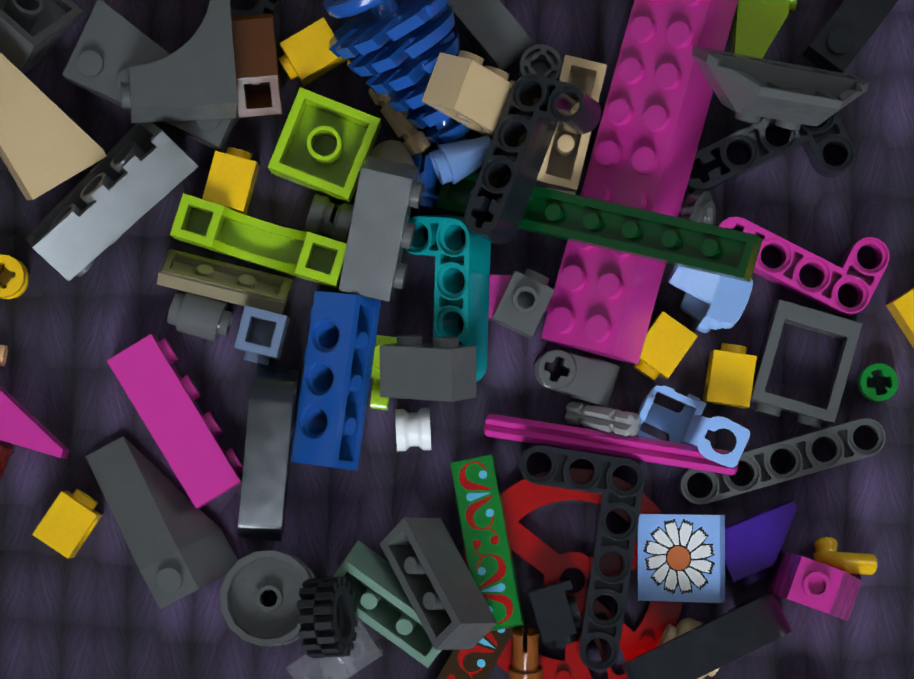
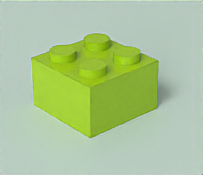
(324, 145)

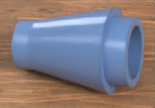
(459, 159)

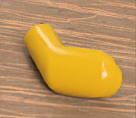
(849, 562)

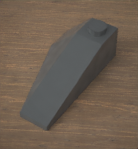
(168, 537)

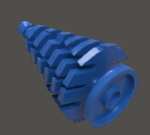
(398, 50)

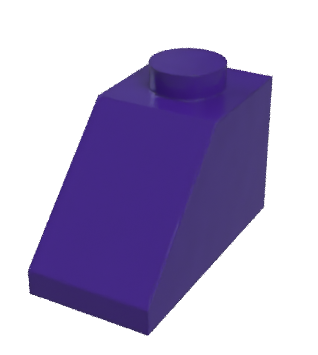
(756, 542)

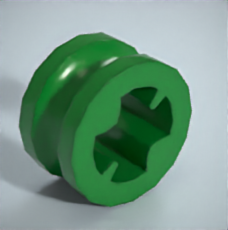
(884, 371)

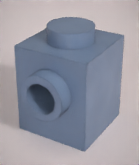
(261, 335)

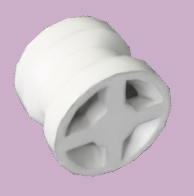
(413, 429)

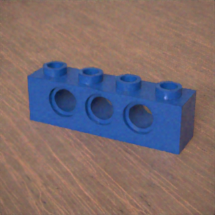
(349, 366)

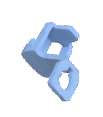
(711, 298)
(690, 426)

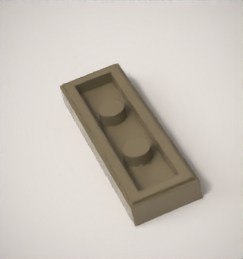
(224, 281)

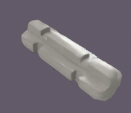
(602, 418)

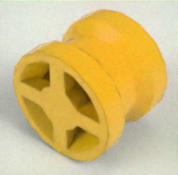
(14, 277)

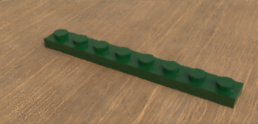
(625, 230)

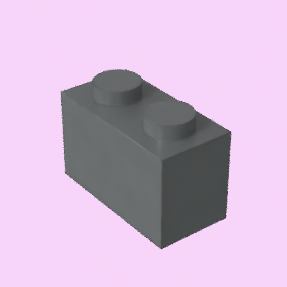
(428, 370)

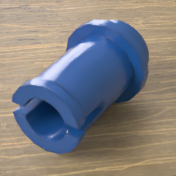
(429, 178)

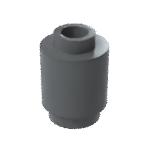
(200, 316)

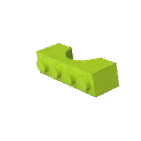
(259, 241)

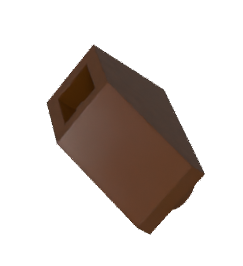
(256, 66)

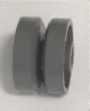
(245, 601)

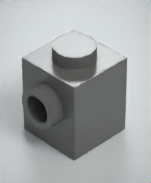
(524, 302)

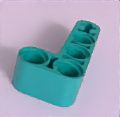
(449, 296)

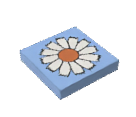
(681, 558)

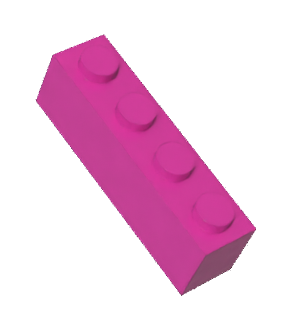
(176, 421)

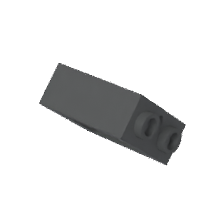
(814, 321)

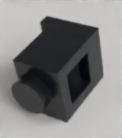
(555, 612)

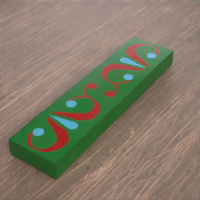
(487, 538)

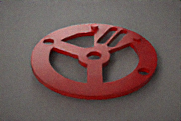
(525, 497)

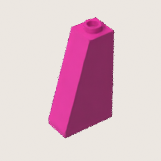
(814, 585)

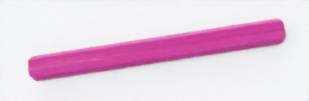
(602, 443)

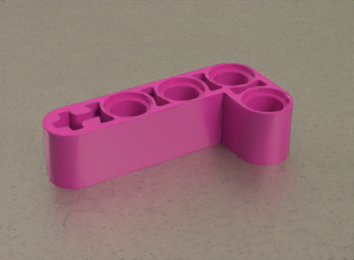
(831, 275)

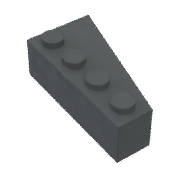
(103, 61)

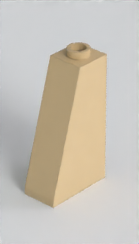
(37, 137)

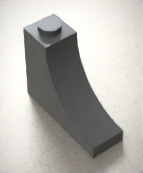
(192, 81)

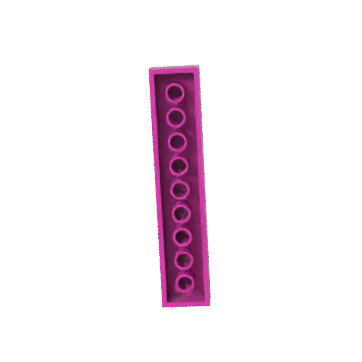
(641, 163)

